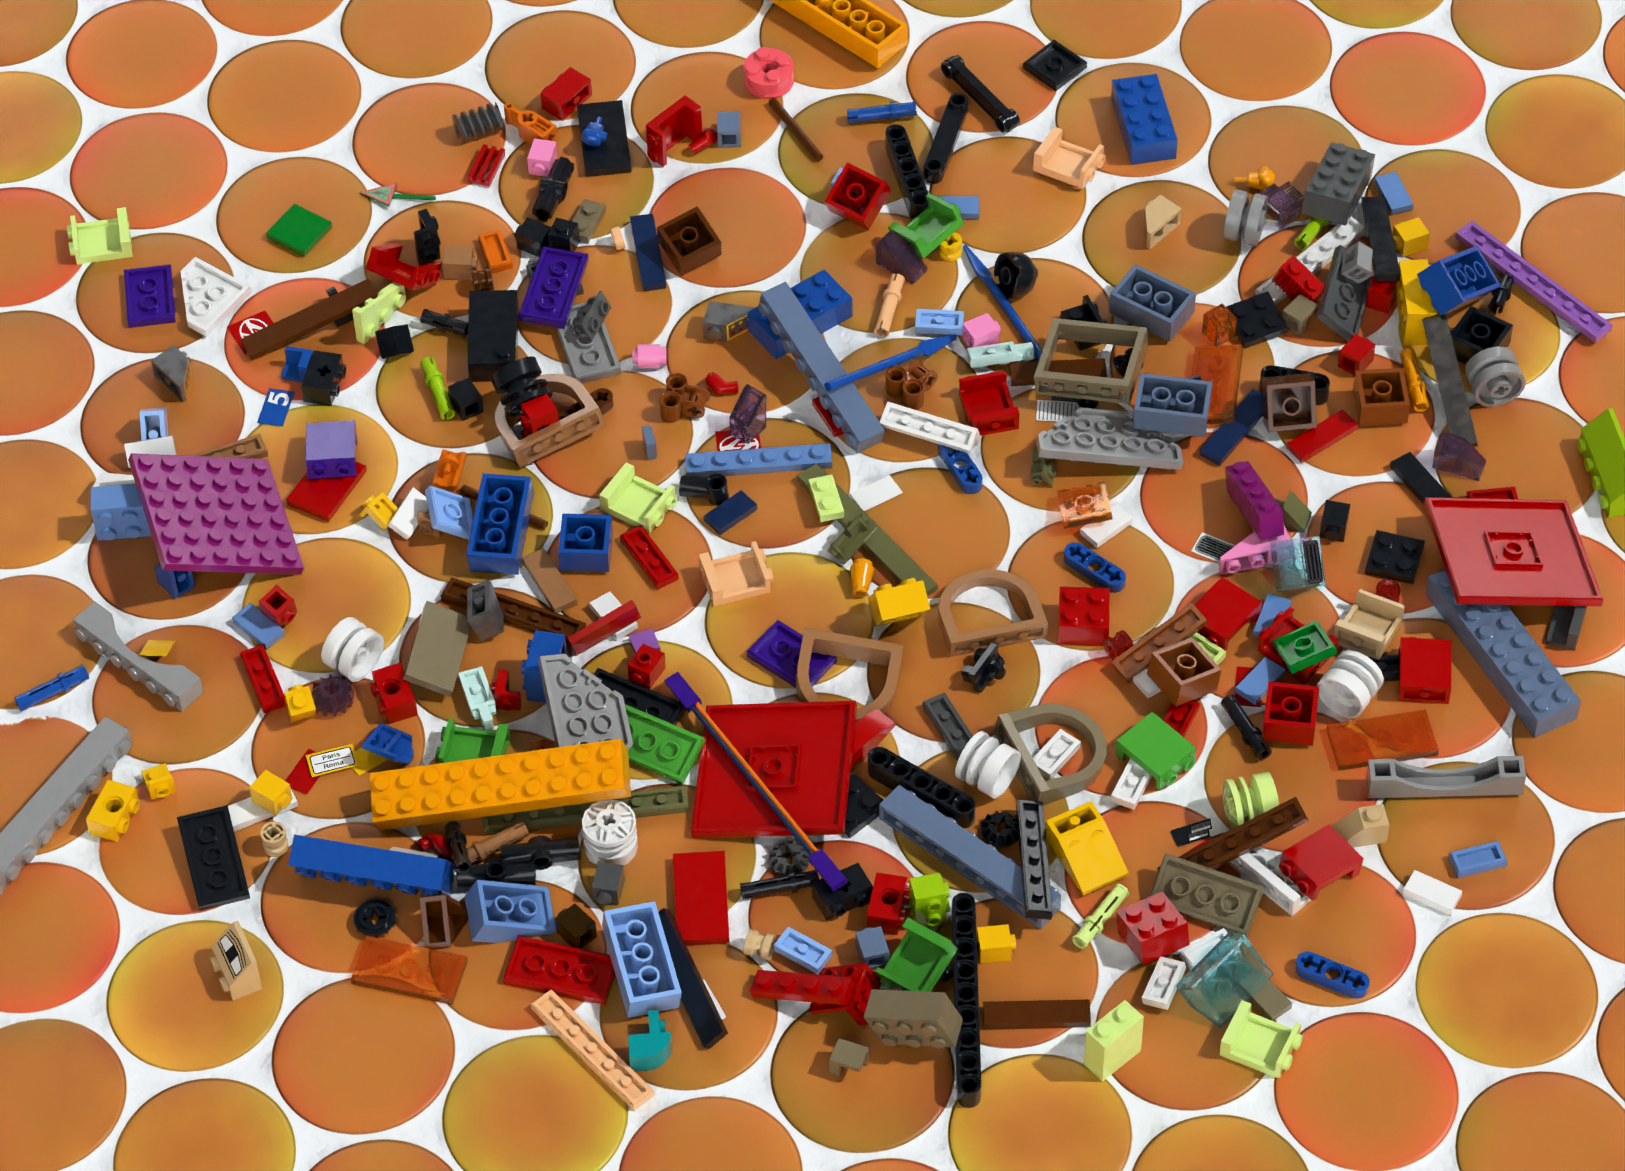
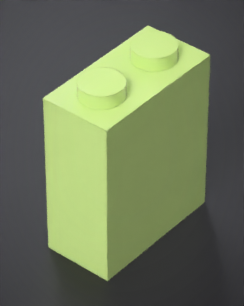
(1113, 1040)

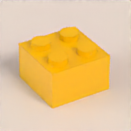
(898, 603)

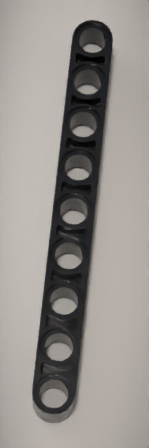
(968, 1009)

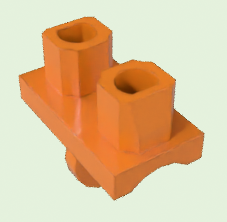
(449, 470)

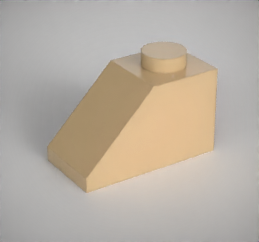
(1160, 219)
(1364, 826)

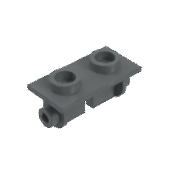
(593, 316)

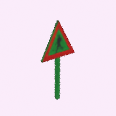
(386, 193)

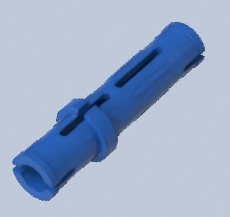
(882, 112)
(46, 690)

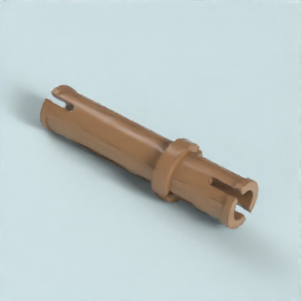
(481, 849)

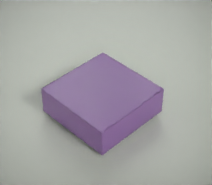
(647, 637)

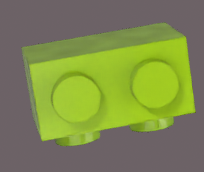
(929, 899)

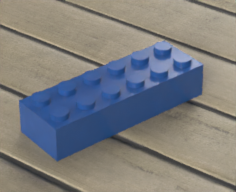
(371, 865)

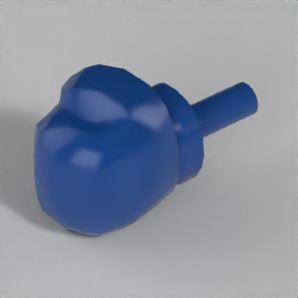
(593, 134)

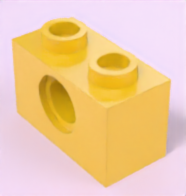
(103, 820)

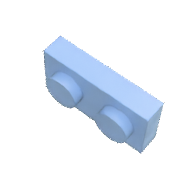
(939, 322)
(803, 950)

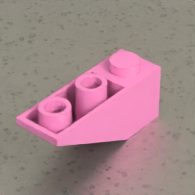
(1249, 554)

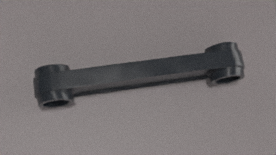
(1004, 118)
(946, 138)

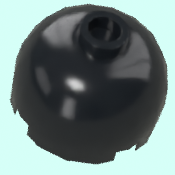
(1015, 274)

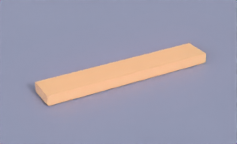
(592, 1050)

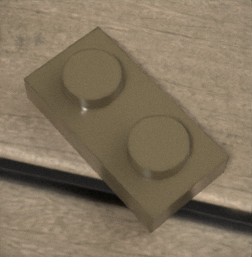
(588, 219)

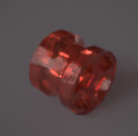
(1388, 588)
(1118, 644)

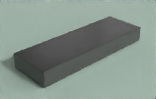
(948, 723)

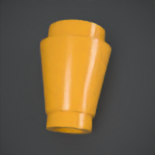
(861, 576)

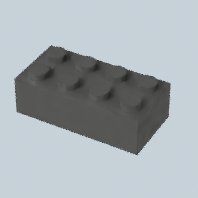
(1338, 183)

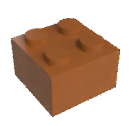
(1381, 396)
(1184, 671)

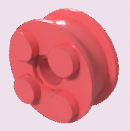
(768, 73)

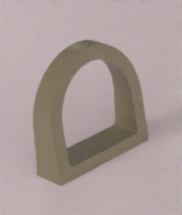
(1049, 791)

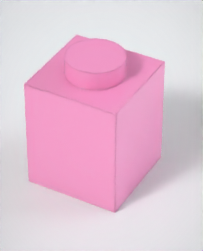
(542, 157)
(981, 331)

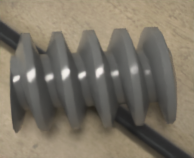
(477, 121)

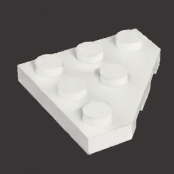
(209, 295)

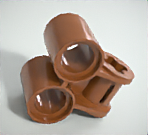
(909, 383)
(682, 399)

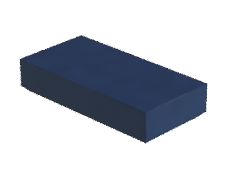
(730, 512)

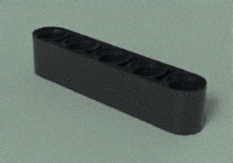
(906, 170)
(915, 777)

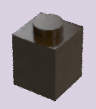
(575, 926)

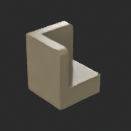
(1297, 313)
(847, 1055)

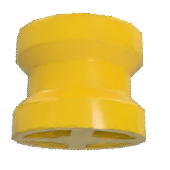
(951, 248)

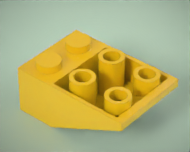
(1085, 848)

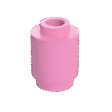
(649, 356)

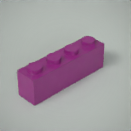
(1254, 500)

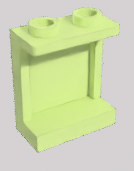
(100, 239)
(636, 499)
(1260, 1042)

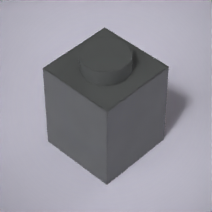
(608, 883)

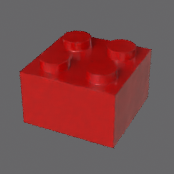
(857, 196)
(1083, 616)
(1290, 713)
(1152, 928)

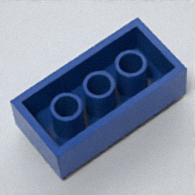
(1144, 119)
(1458, 280)
(821, 299)
(500, 524)

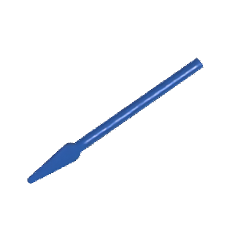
(984, 274)
(924, 348)

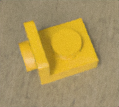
(379, 509)
(158, 781)

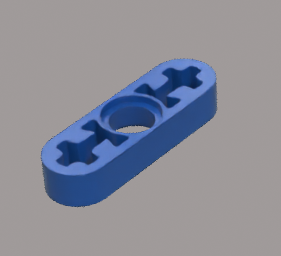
(960, 474)
(1089, 557)
(1327, 965)

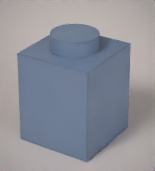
(728, 129)
(872, 947)

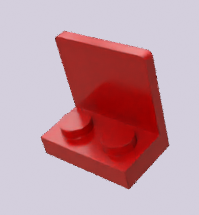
(864, 981)

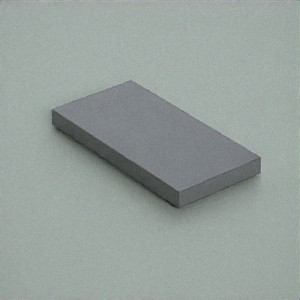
(588, 358)

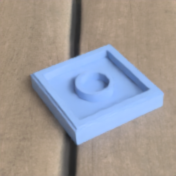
(449, 512)

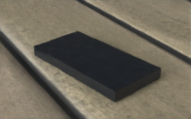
(612, 154)
(643, 698)
(213, 857)

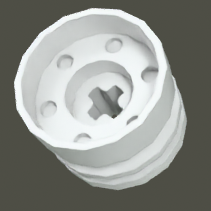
(1350, 684)
(988, 764)
(610, 832)

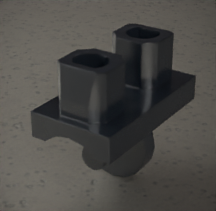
(987, 667)

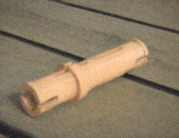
(891, 297)

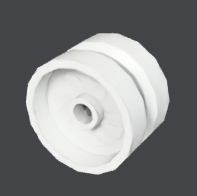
(352, 649)

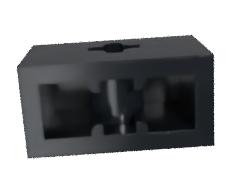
(323, 378)
(849, 896)

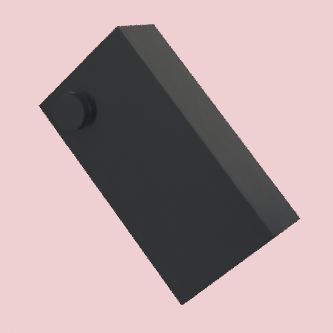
(491, 332)

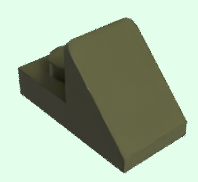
(1295, 513)

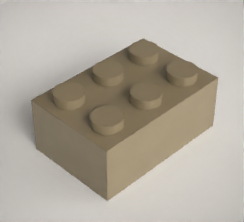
(913, 1018)

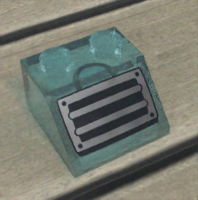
(1297, 563)

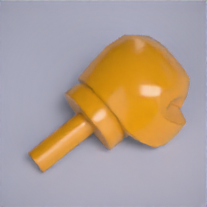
(1258, 180)

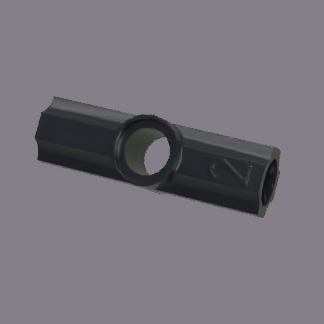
(553, 189)
(542, 851)
(507, 872)

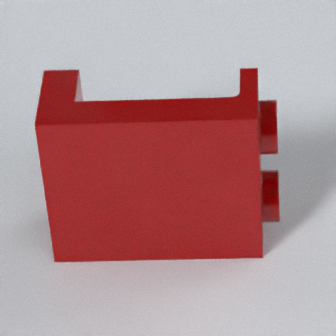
(672, 126)
(385, 262)
(988, 403)
(1226, 611)
(1283, 624)
(1425, 670)
(1320, 861)

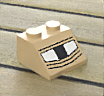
(235, 963)

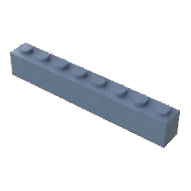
(820, 365)
(959, 849)

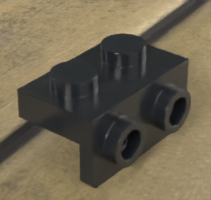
(427, 238)

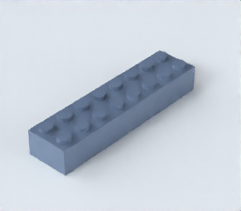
(1508, 658)

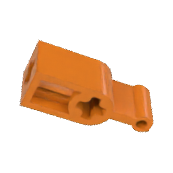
(530, 124)

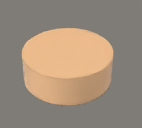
(617, 238)

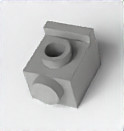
(1357, 262)

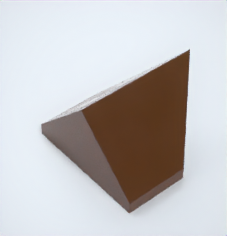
(441, 919)

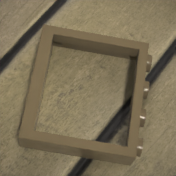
(1088, 386)

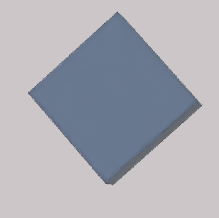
(649, 442)

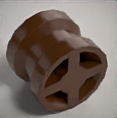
(482, 279)

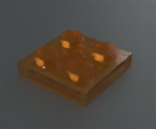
(1084, 505)

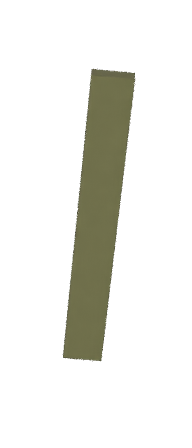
(879, 543)
(642, 803)

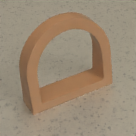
(557, 434)
(1002, 635)
(851, 648)

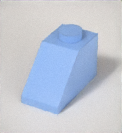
(153, 423)

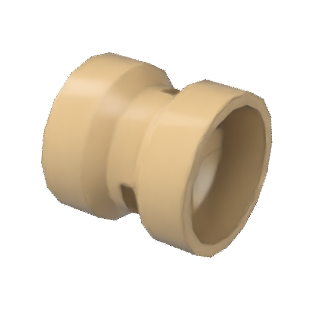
(274, 839)
(759, 945)

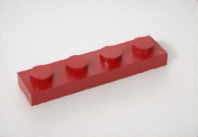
(802, 987)

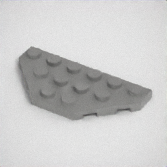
(1107, 438)
(580, 705)

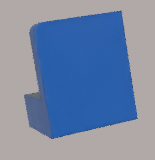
(296, 363)

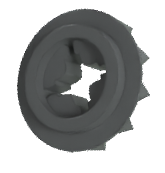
(781, 865)

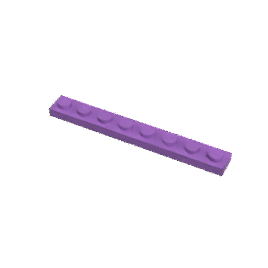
(1535, 282)

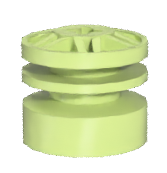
(1245, 802)

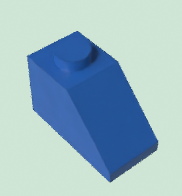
(175, 582)

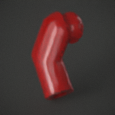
(709, 138)
(719, 386)
(435, 841)

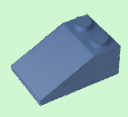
(508, 910)

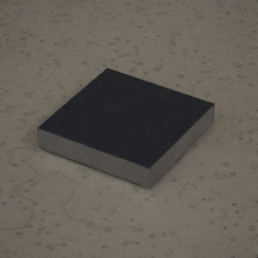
(1055, 65)

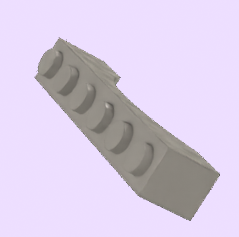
(172, 682)
(1494, 777)

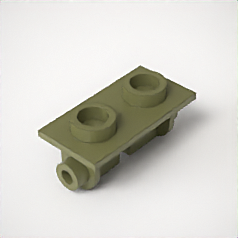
(1043, 470)
(852, 538)

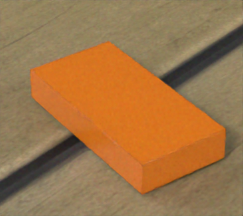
(495, 251)

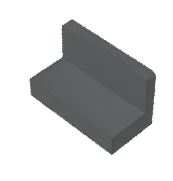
(1566, 626)

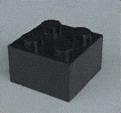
(1478, 332)

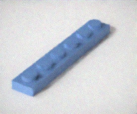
(759, 460)

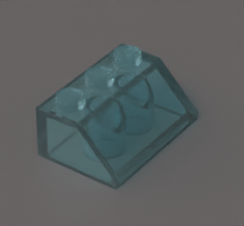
(1224, 978)

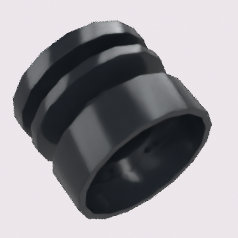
(519, 383)

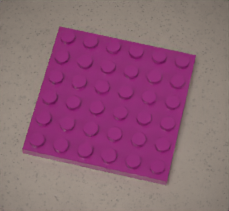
(215, 514)

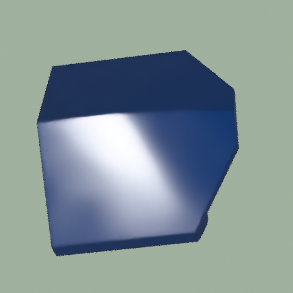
(390, 744)

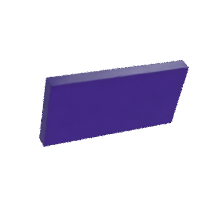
(553, 287)

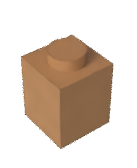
(459, 262)

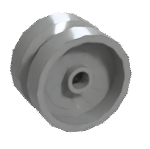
(1249, 217)
(1495, 376)

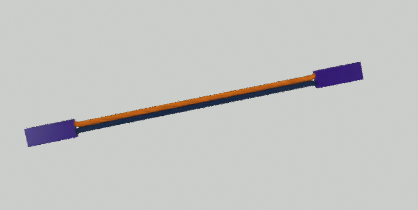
(817, 858)

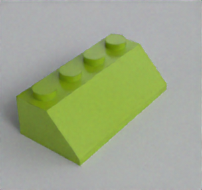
(1604, 457)

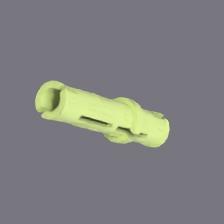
(1085, 935)

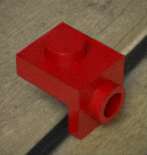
(504, 698)

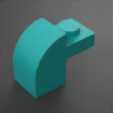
(650, 1049)

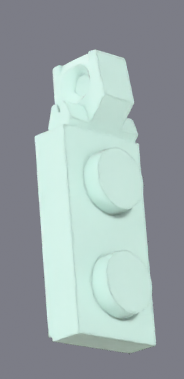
(999, 354)
(478, 696)

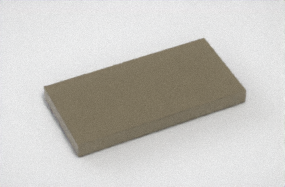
(437, 649)
(1209, 894)

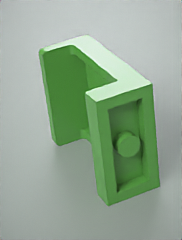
(930, 226)
(469, 743)
(1157, 750)
(917, 960)

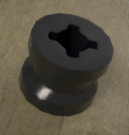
(1121, 362)

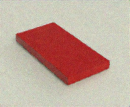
(701, 897)
(562, 968)

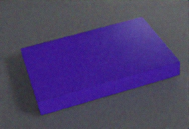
(149, 296)
(780, 651)

